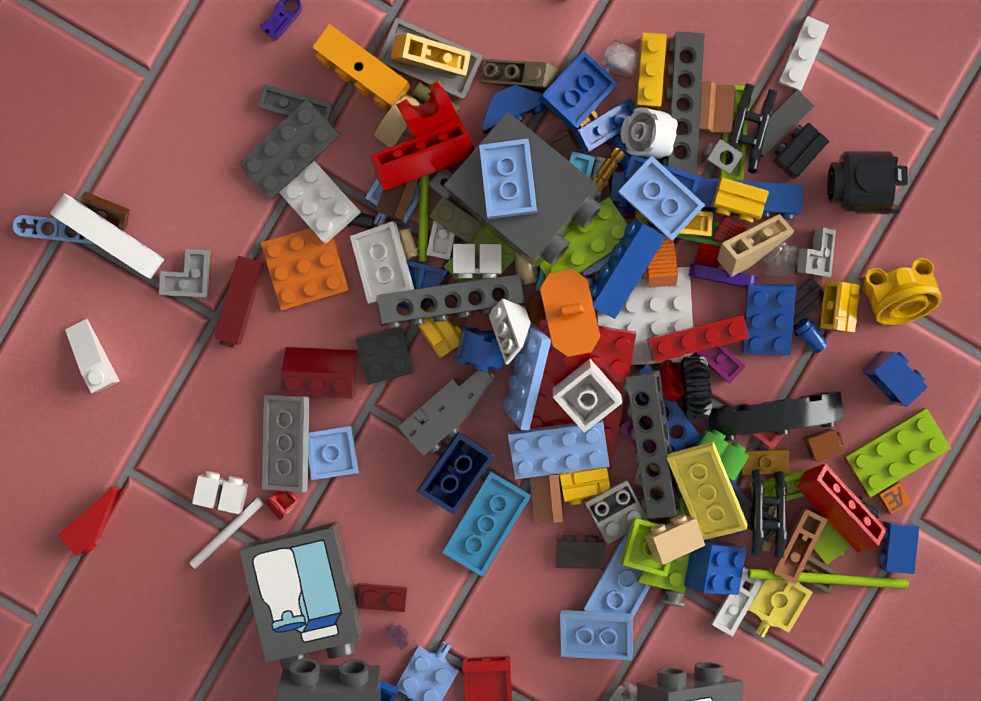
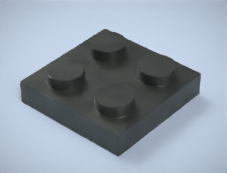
(385, 356)

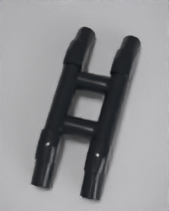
(762, 120)
(759, 523)

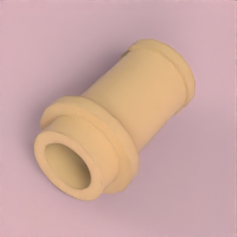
(408, 244)

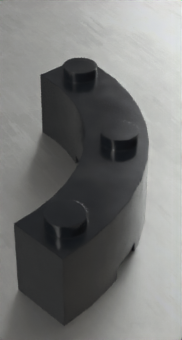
(777, 415)

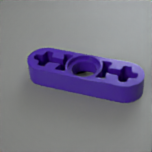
(721, 276)

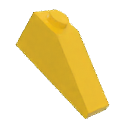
(429, 54)

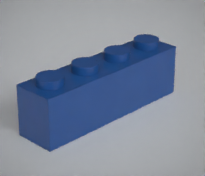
(625, 267)

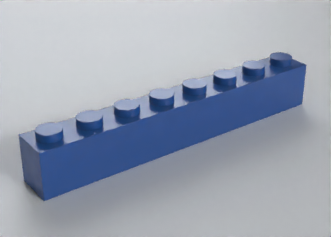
(781, 199)

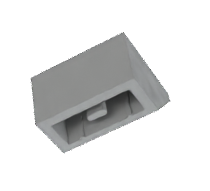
(615, 510)

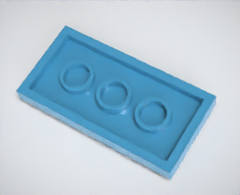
(486, 523)

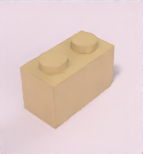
(674, 539)

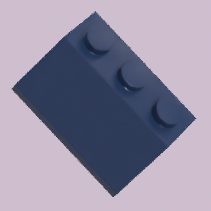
(455, 472)

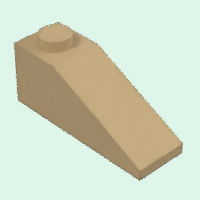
(752, 245)

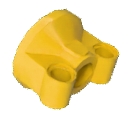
(902, 293)

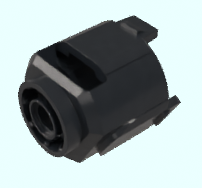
(866, 182)

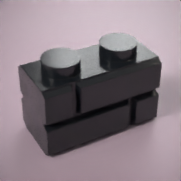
(800, 150)

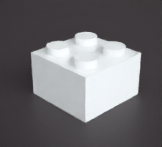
(587, 395)

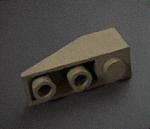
(527, 74)

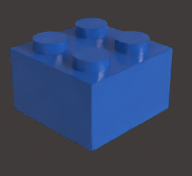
(895, 378)
(716, 568)

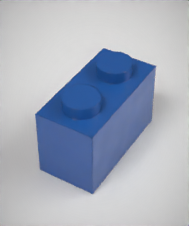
(899, 548)

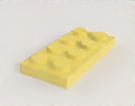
(707, 490)

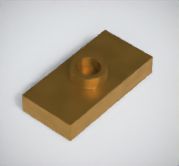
(766, 461)

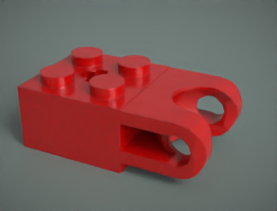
(432, 115)

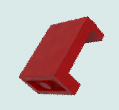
(487, 678)

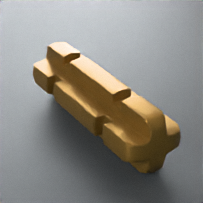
(608, 167)

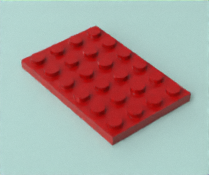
(610, 355)

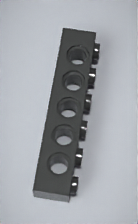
(693, 45)
(386, 303)
(654, 505)

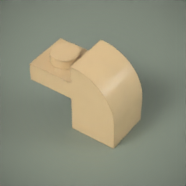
(393, 126)

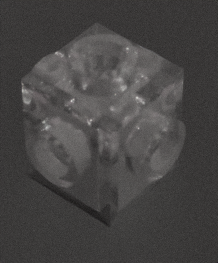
(781, 261)

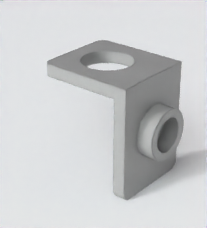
(713, 152)

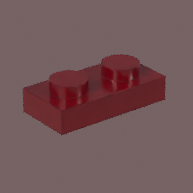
(382, 597)

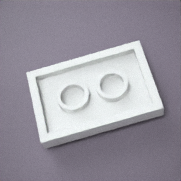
(319, 202)
(381, 261)

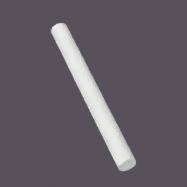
(226, 533)

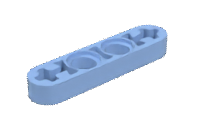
(59, 232)

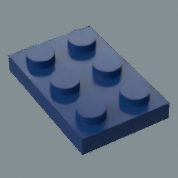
(578, 91)
(769, 318)

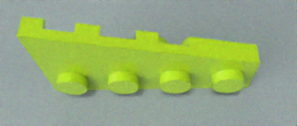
(678, 568)

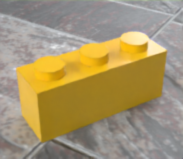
(650, 71)

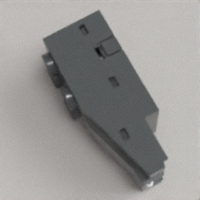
(444, 412)

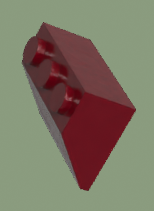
(319, 372)

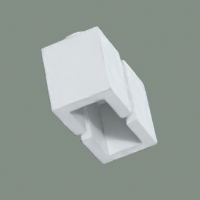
(465, 260)
(209, 489)

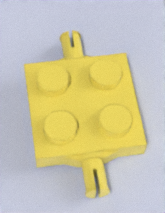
(779, 604)

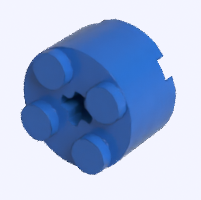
(480, 349)

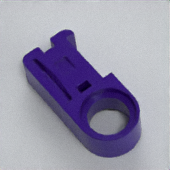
(280, 20)

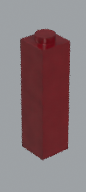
(239, 301)

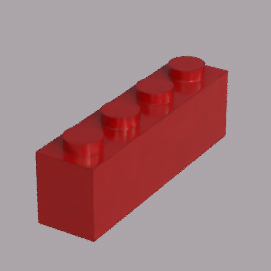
(422, 156)
(698, 338)
(841, 508)

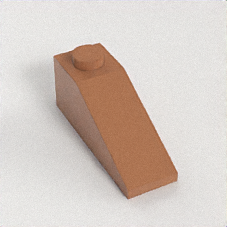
(800, 544)

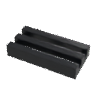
(817, 288)

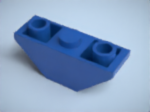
(516, 101)

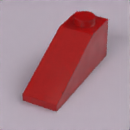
(89, 526)

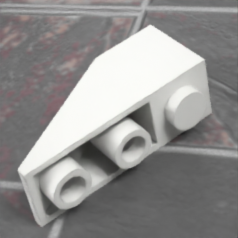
(510, 327)

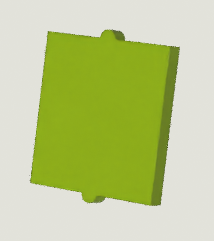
(830, 544)

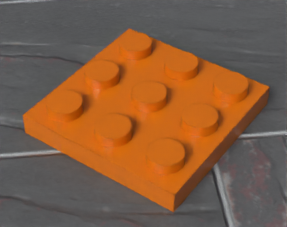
(304, 268)

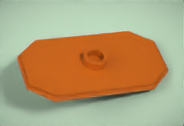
(570, 313)

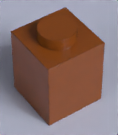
(824, 444)

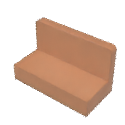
(717, 108)
(546, 498)

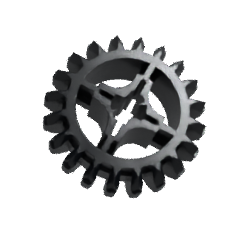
(696, 387)

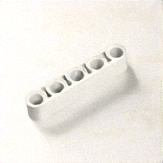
(106, 236)

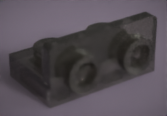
(580, 553)

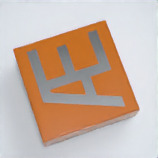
(894, 498)

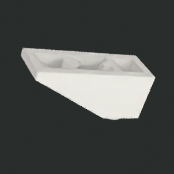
(91, 357)

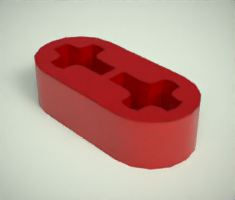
(671, 380)

